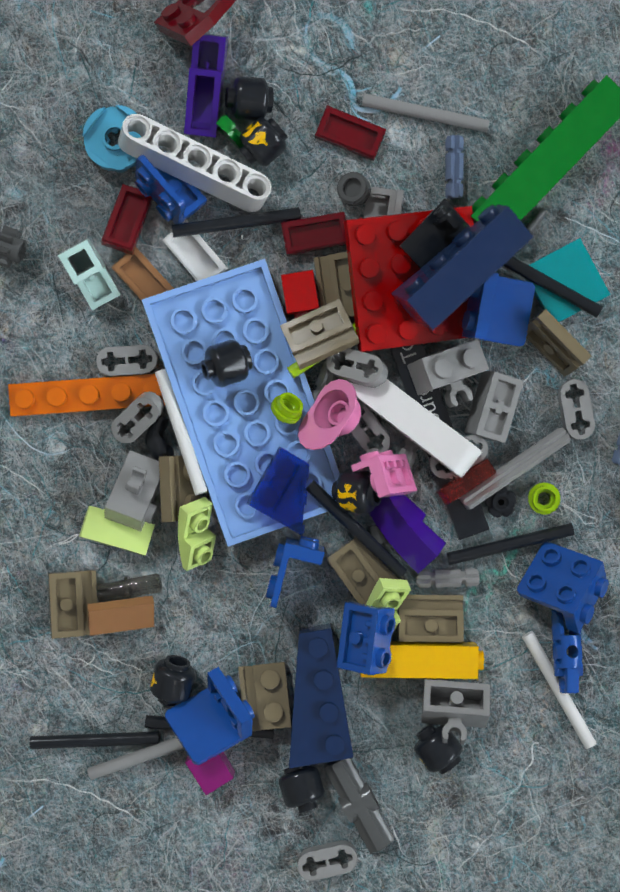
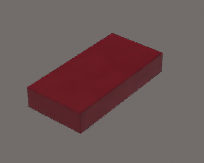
(350, 133)
(126, 220)
(314, 233)

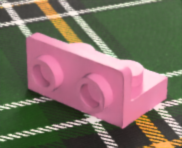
(389, 473)

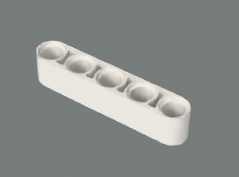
(185, 149)
(419, 425)

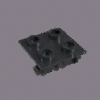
(434, 234)

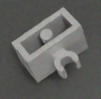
(448, 370)
(134, 492)
(455, 706)

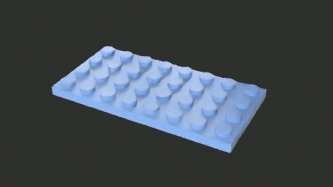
(234, 424)

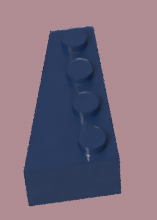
(462, 266)
(319, 710)

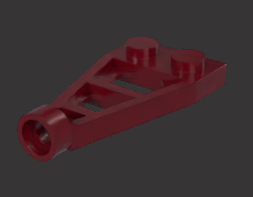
(188, 24)

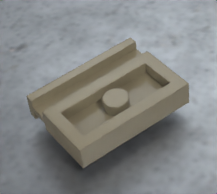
(334, 280)
(319, 334)
(556, 343)
(174, 487)
(358, 569)
(68, 602)
(431, 619)
(267, 693)

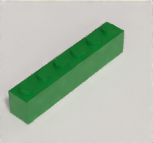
(557, 150)

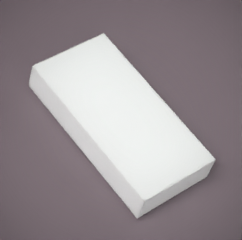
(195, 255)

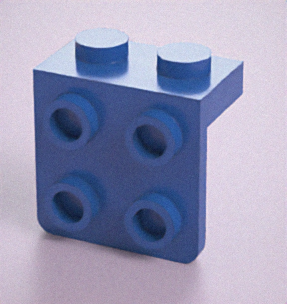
(174, 197)
(499, 311)
(305, 549)
(565, 583)
(211, 719)

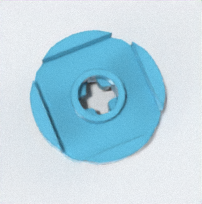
(97, 140)

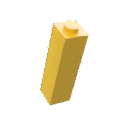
(433, 661)

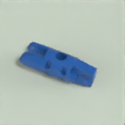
(565, 666)

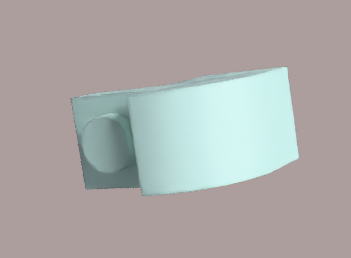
(89, 273)

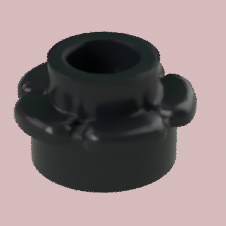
(501, 510)

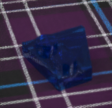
(282, 490)

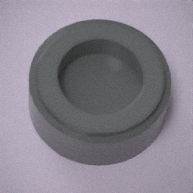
(353, 189)

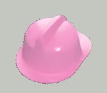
(331, 415)

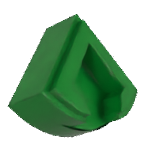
(227, 128)

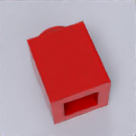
(299, 293)

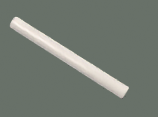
(181, 433)
(564, 699)

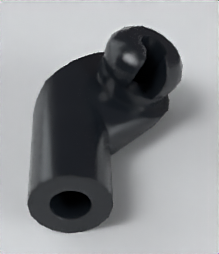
(155, 440)

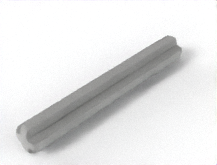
(516, 467)

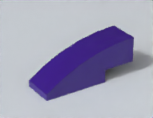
(205, 85)
(406, 532)

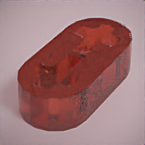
(472, 478)

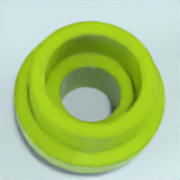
(287, 408)
(551, 505)

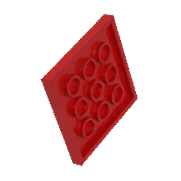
(379, 268)

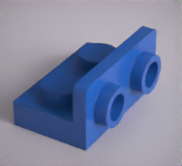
(366, 638)

